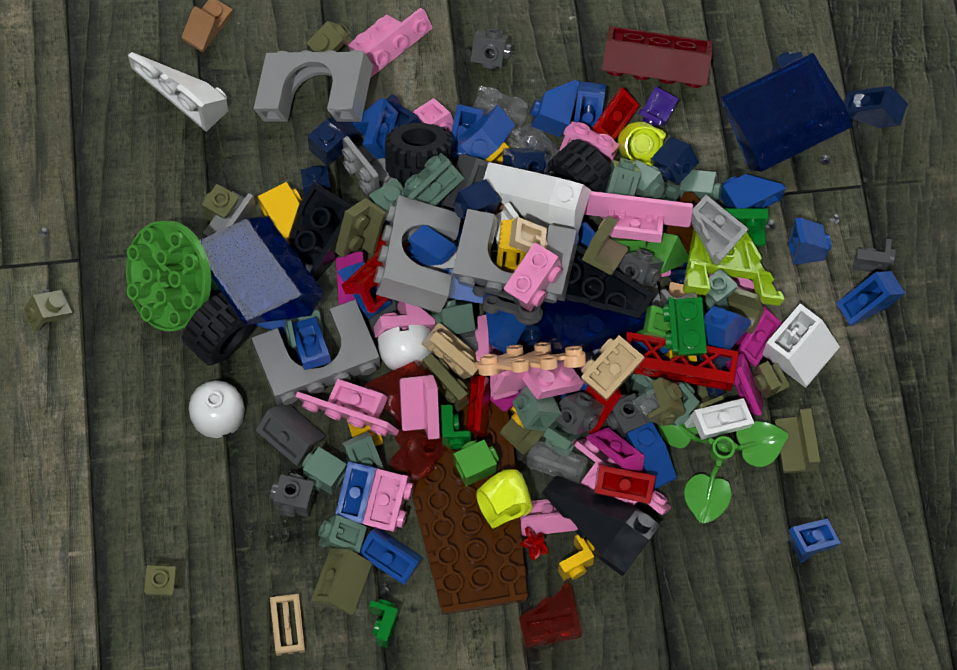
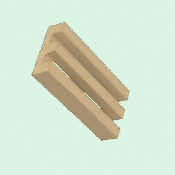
(290, 648)

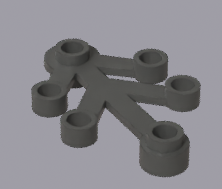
(493, 304)

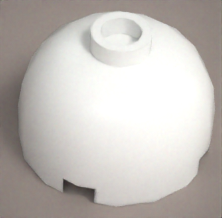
(403, 347)
(216, 409)

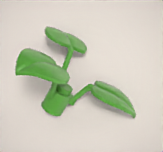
(710, 496)

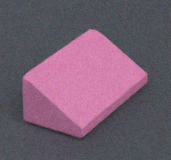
(545, 519)

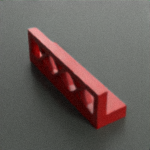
(363, 281)
(685, 372)

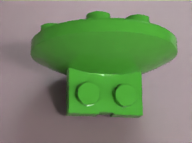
(168, 275)

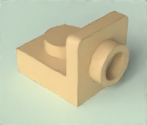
(526, 233)

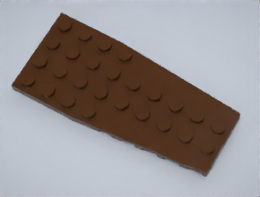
(468, 558)

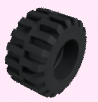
(412, 146)
(581, 165)
(215, 331)

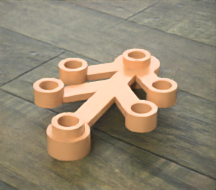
(541, 358)

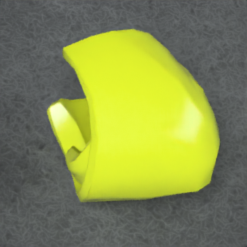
(640, 142)
(504, 498)

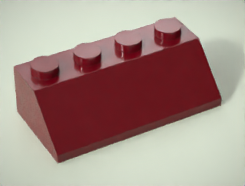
(657, 56)

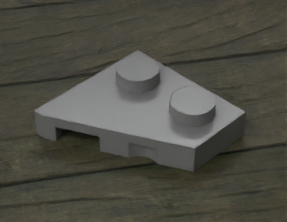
(716, 228)

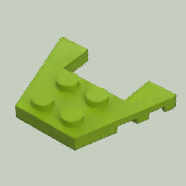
(740, 262)

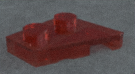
(390, 386)
(552, 620)

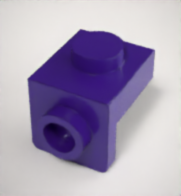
(659, 108)

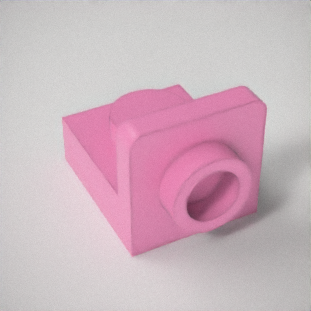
(436, 114)

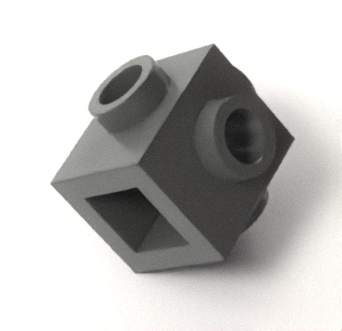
(490, 48)
(641, 268)
(579, 412)
(625, 416)
(293, 495)

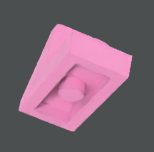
(407, 316)

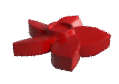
(534, 543)

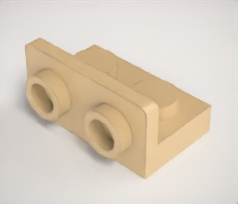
(451, 350)
(611, 367)

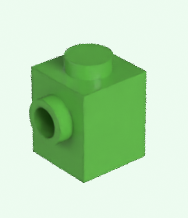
(475, 461)

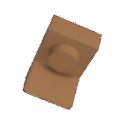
(206, 24)

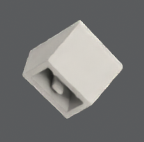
(801, 345)

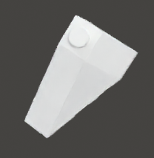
(188, 93)
(539, 196)

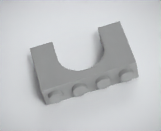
(288, 70)
(474, 260)
(400, 276)
(355, 357)

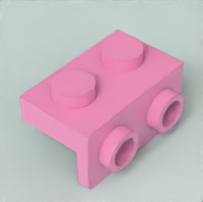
(601, 142)
(534, 276)
(388, 500)

